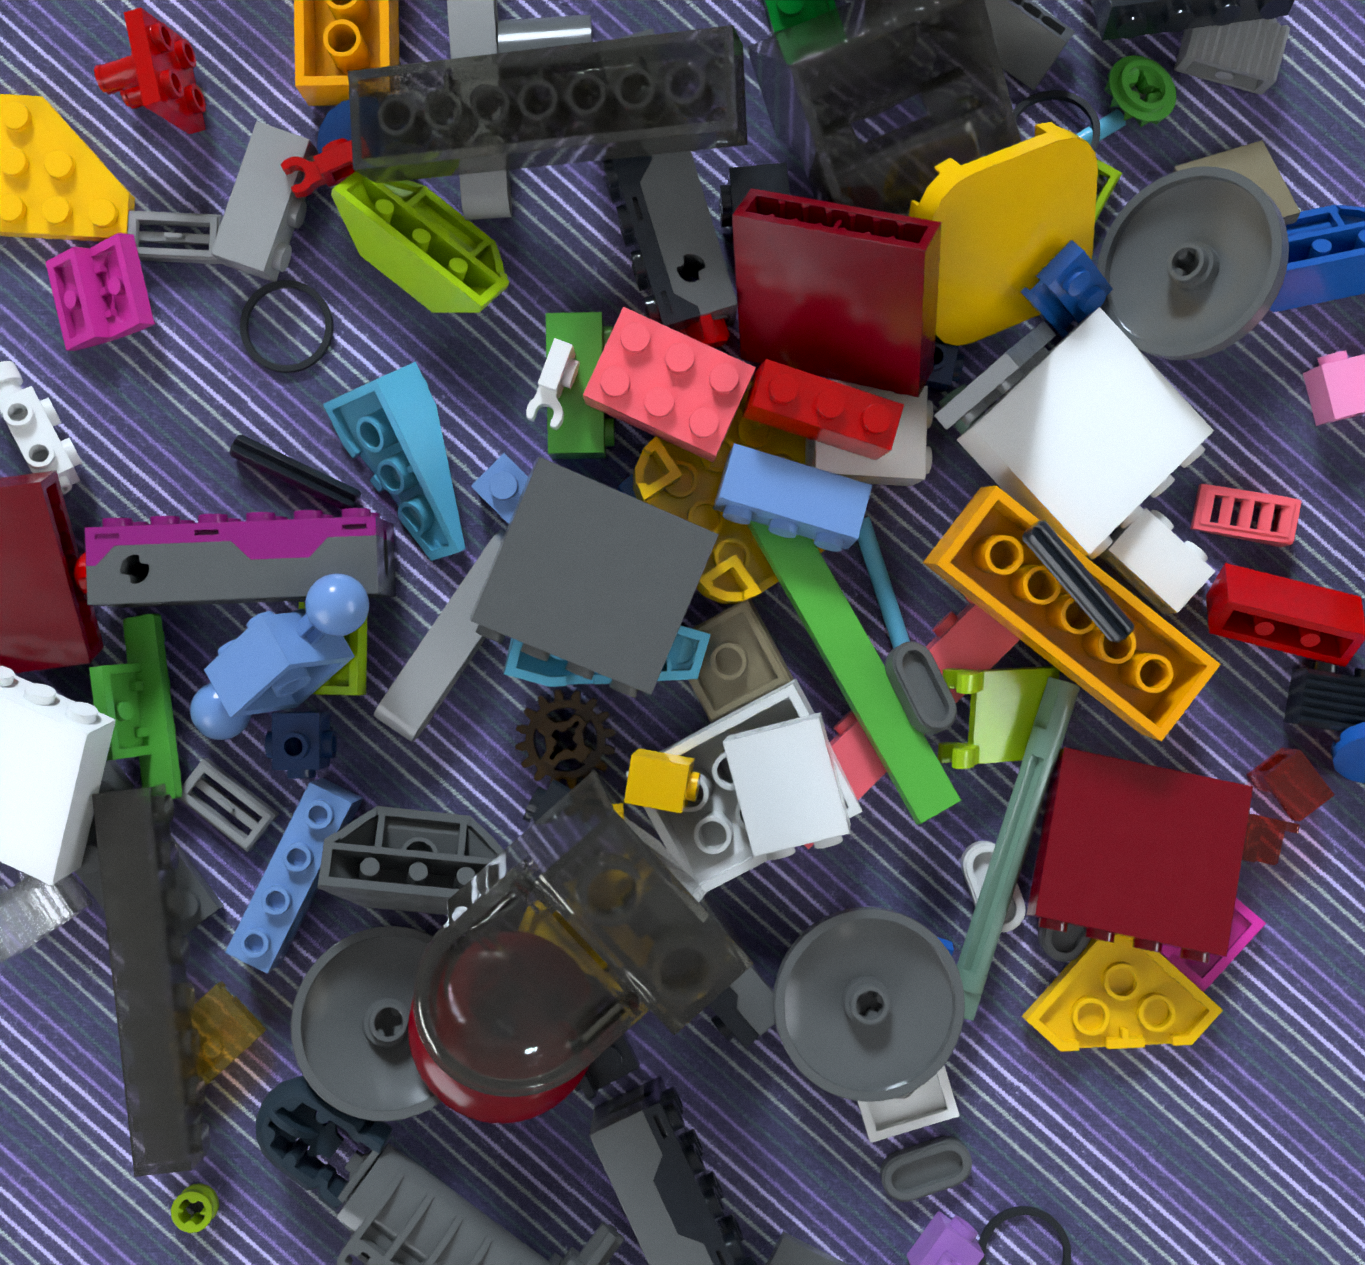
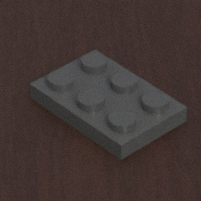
(997, 378)

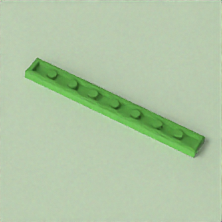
(858, 672)

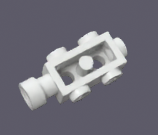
(33, 429)

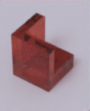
(1292, 782)
(1265, 838)

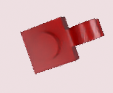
(328, 167)

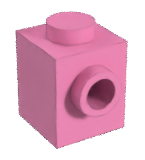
(1336, 387)

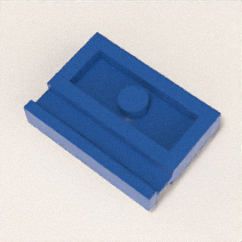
(1068, 289)

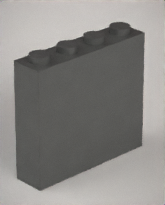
(592, 578)

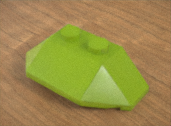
(421, 244)

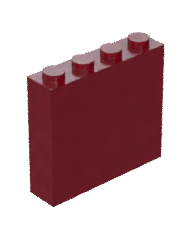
(837, 290)
(41, 608)
(1140, 854)

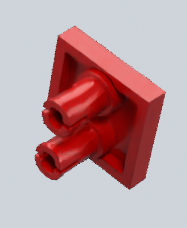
(156, 73)

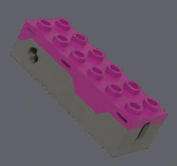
(232, 558)

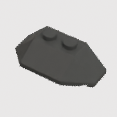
(405, 859)

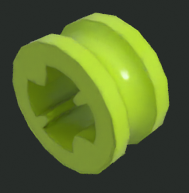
(196, 1222)

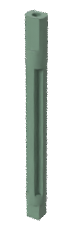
(1014, 838)

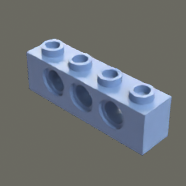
(291, 876)

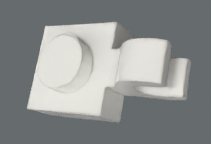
(558, 372)

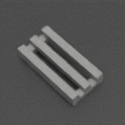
(212, 221)
(258, 827)

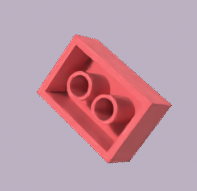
(668, 384)

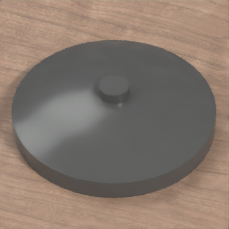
(1194, 262)
(868, 1004)
(354, 1025)

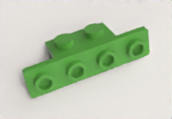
(141, 704)

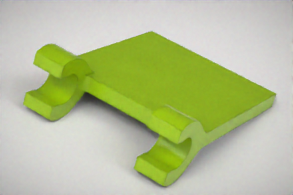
(1000, 713)

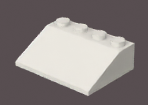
(711, 832)

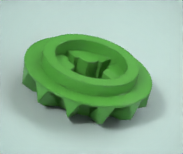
(1151, 81)

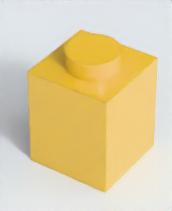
(661, 781)

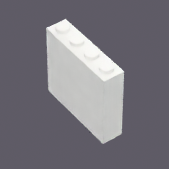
(1088, 435)
(48, 771)

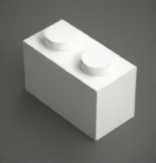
(1158, 561)

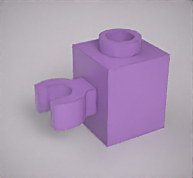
(946, 1243)

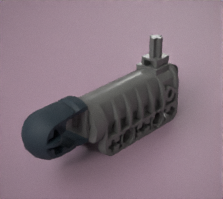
(392, 1202)

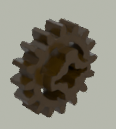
(548, 725)

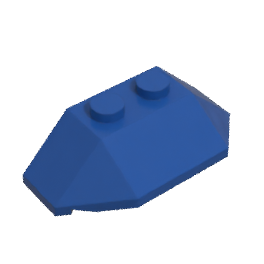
(1324, 257)

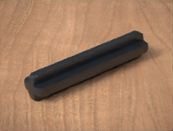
(294, 473)
(1078, 581)

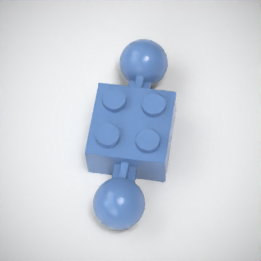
(280, 658)

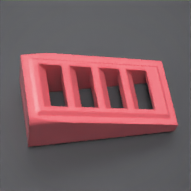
(1285, 520)

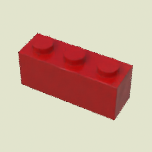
(822, 410)
(1285, 615)

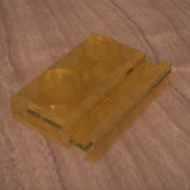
(224, 1030)

